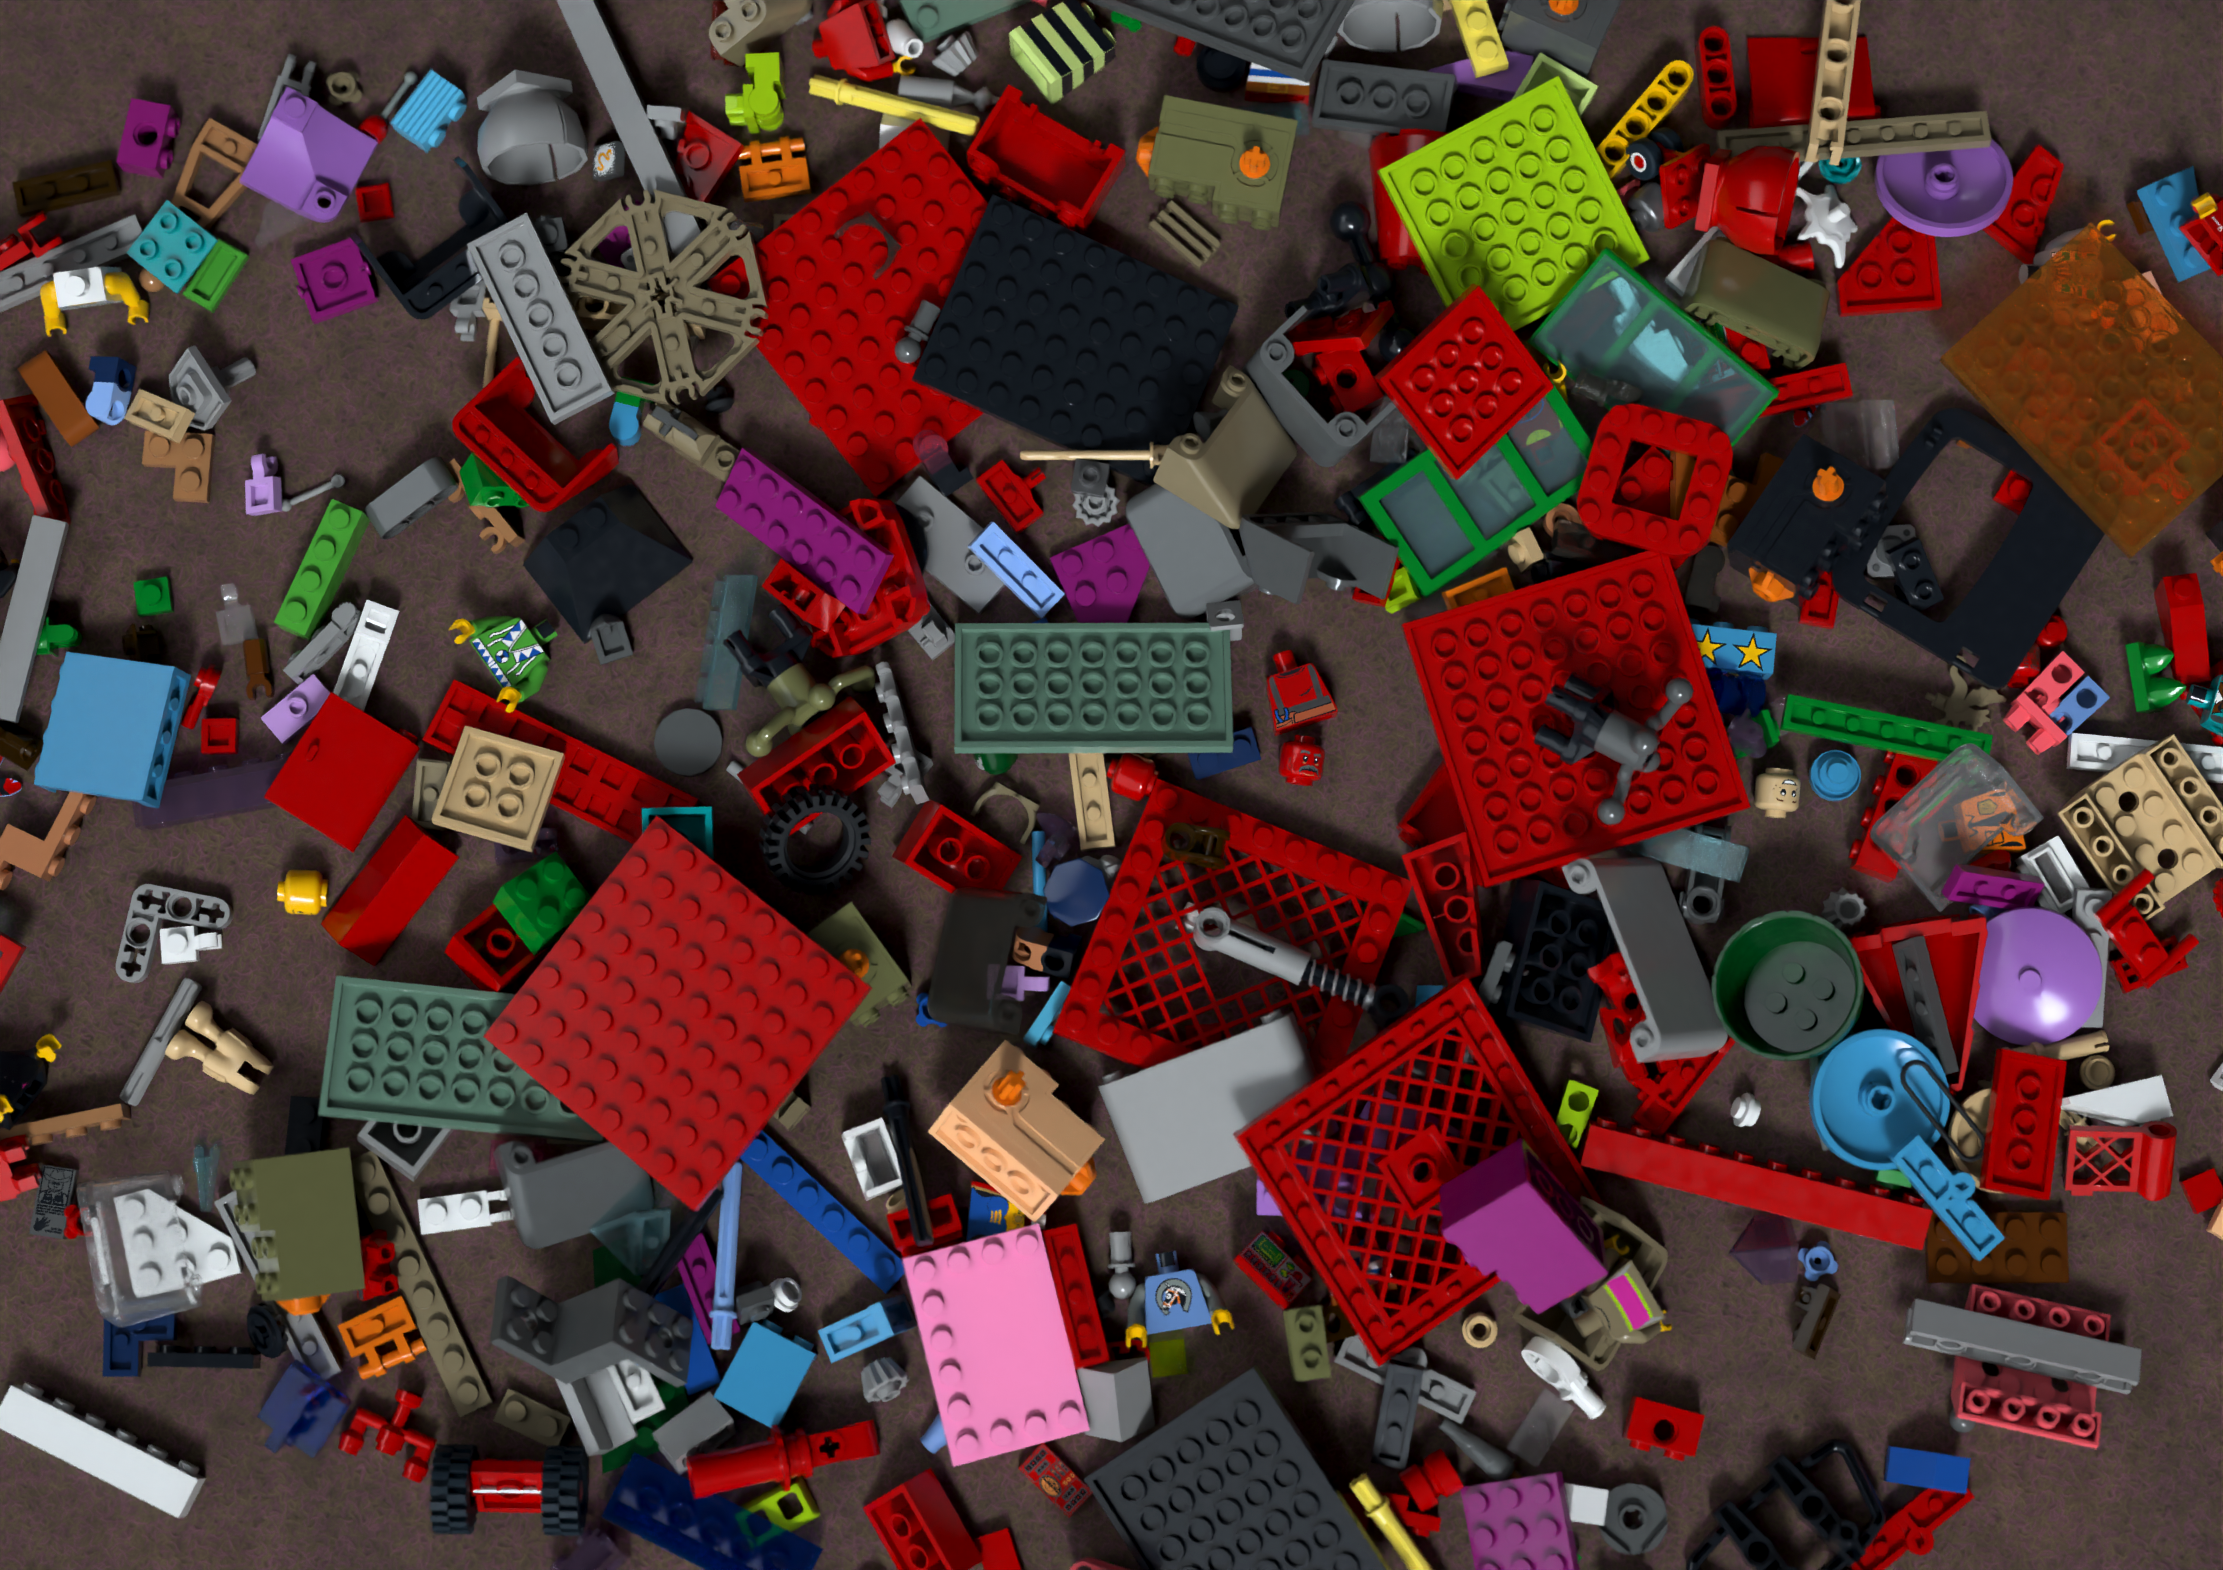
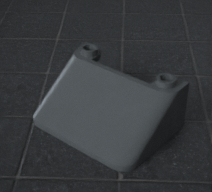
(1188, 552)
(570, 1192)

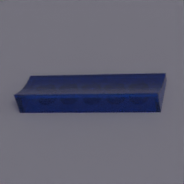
(704, 1529)

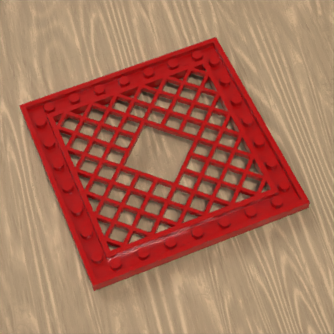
(1262, 841)

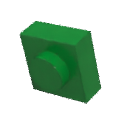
(153, 596)
(1891, 1178)

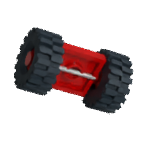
(469, 1485)

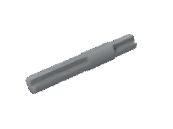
(155, 1049)

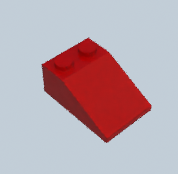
(1648, 487)
(954, 851)
(491, 952)

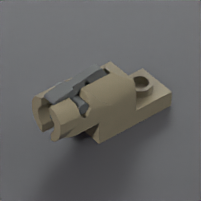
(692, 440)

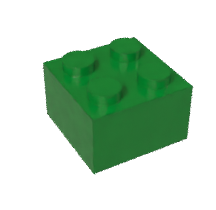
(542, 902)

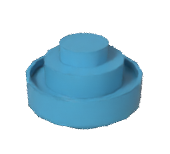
(1834, 775)

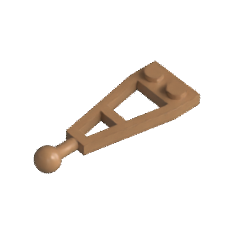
(225, 148)

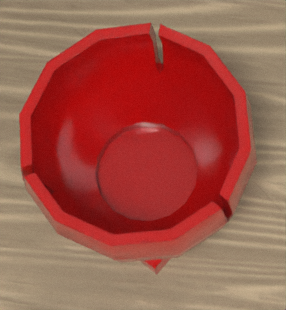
(1750, 196)

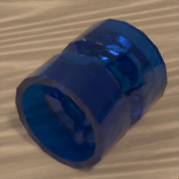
(1737, 691)

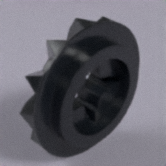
(266, 1330)

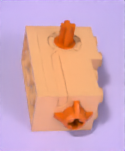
(1019, 1133)

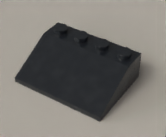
(1554, 943)

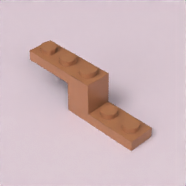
(40, 856)

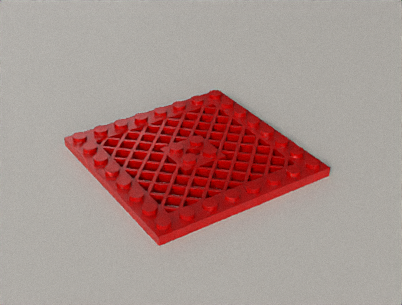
(1265, 1137)

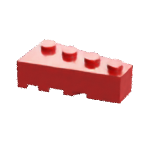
(1449, 901)

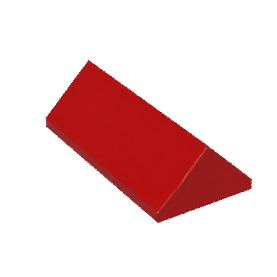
(389, 891)

